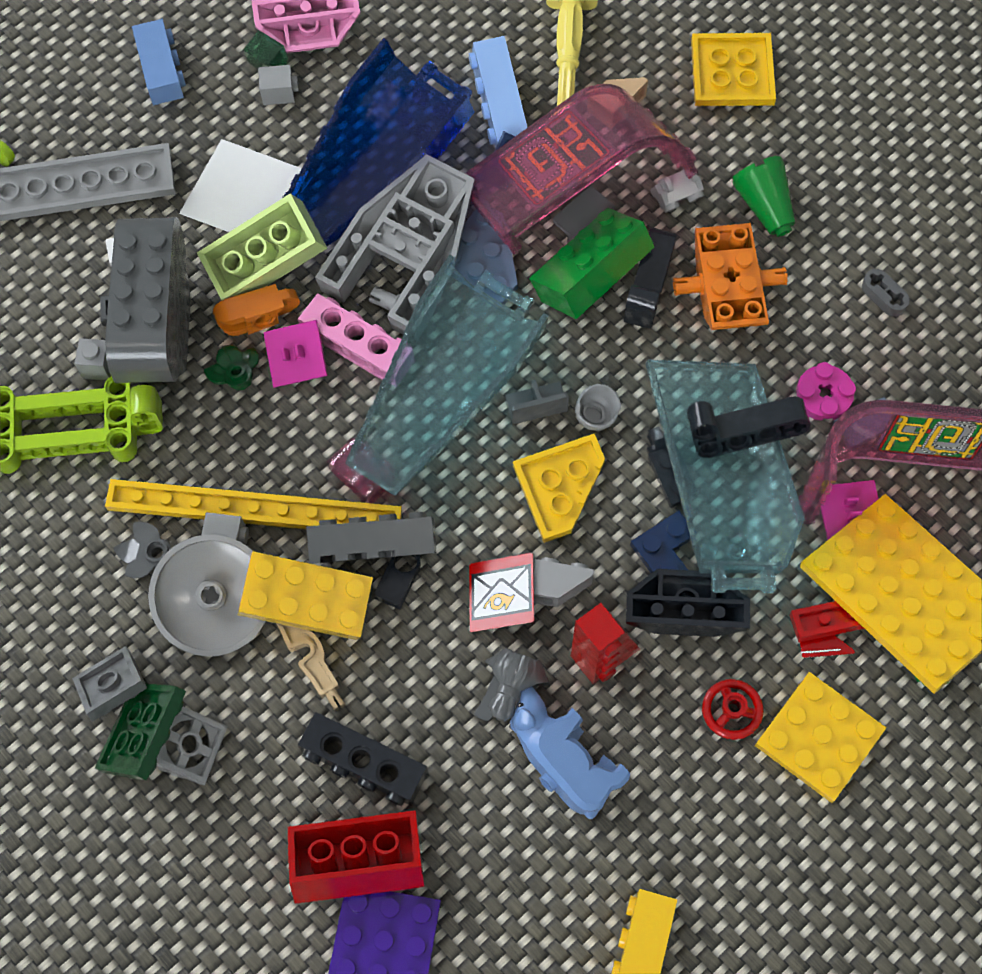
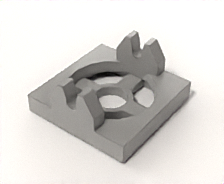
(215, 734)

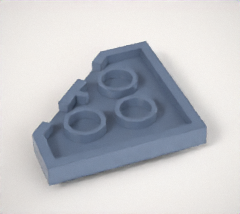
(483, 251)

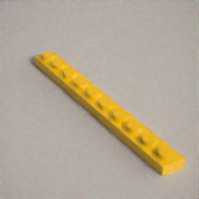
(251, 506)

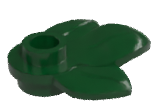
(233, 367)

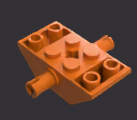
(729, 277)

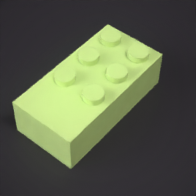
(262, 248)

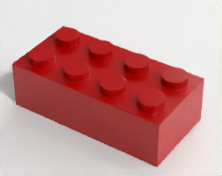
(354, 857)

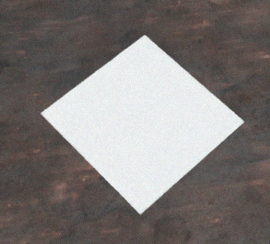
(237, 186)

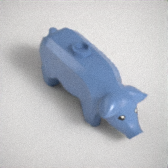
(561, 759)

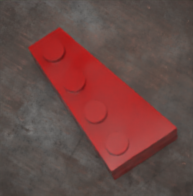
(600, 644)

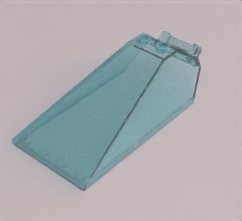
(736, 504)

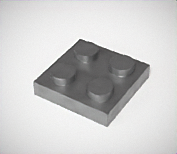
(109, 683)

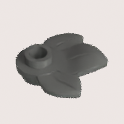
(139, 551)

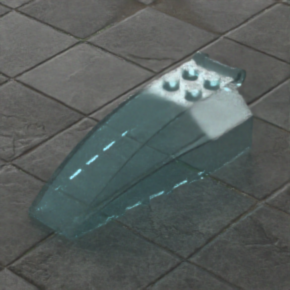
(442, 375)

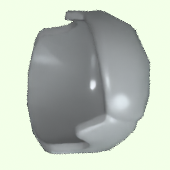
(597, 407)

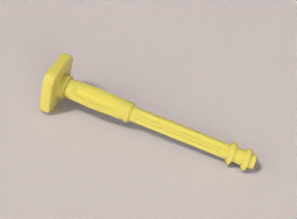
(569, 41)

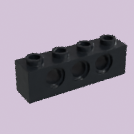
(323, 731)

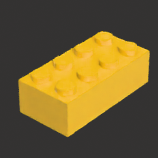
(305, 596)

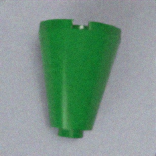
(767, 194)

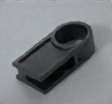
(396, 584)

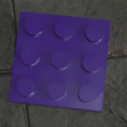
(385, 934)

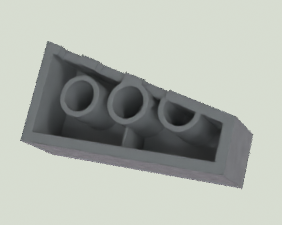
(371, 539)

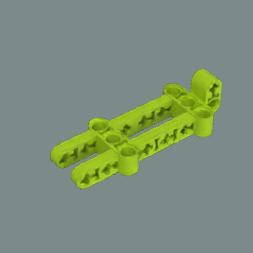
(139, 404)

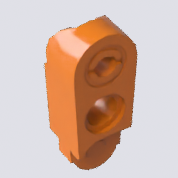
(254, 310)

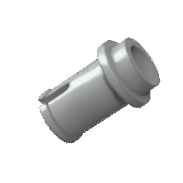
(383, 298)

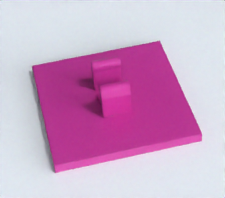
(295, 353)
(846, 503)

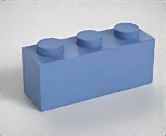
(159, 61)

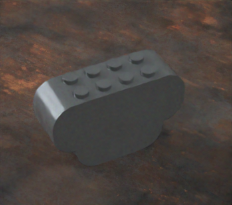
(148, 302)

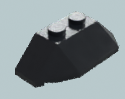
(685, 605)

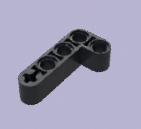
(650, 279)
(745, 427)

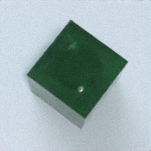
(265, 51)

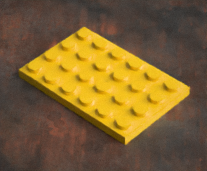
(904, 591)

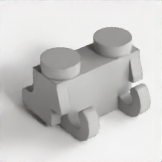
(675, 189)

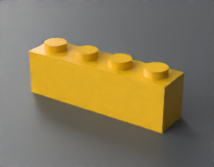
(647, 934)

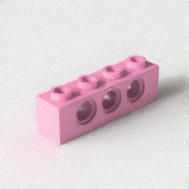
(351, 324)

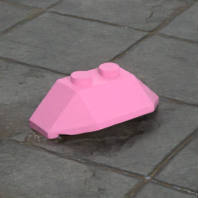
(305, 23)

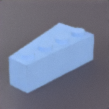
(497, 88)

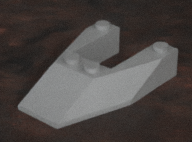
(411, 223)

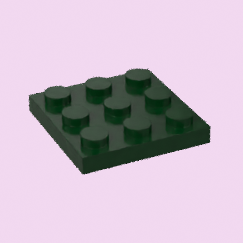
(141, 732)

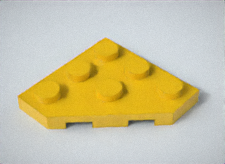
(559, 483)

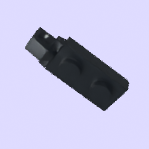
(661, 465)

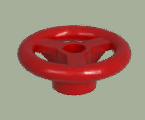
(738, 699)

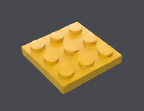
(733, 69)
(820, 737)

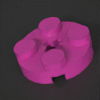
(829, 377)

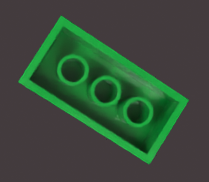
(592, 262)

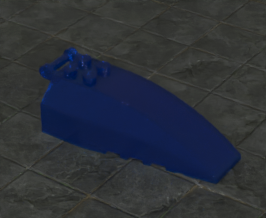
(375, 135)

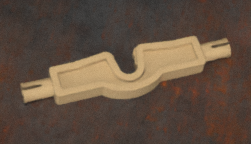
(313, 664)

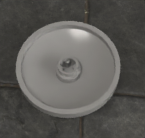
(199, 593)

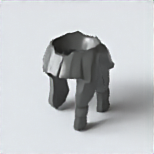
(511, 676)

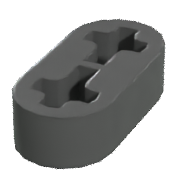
(886, 292)

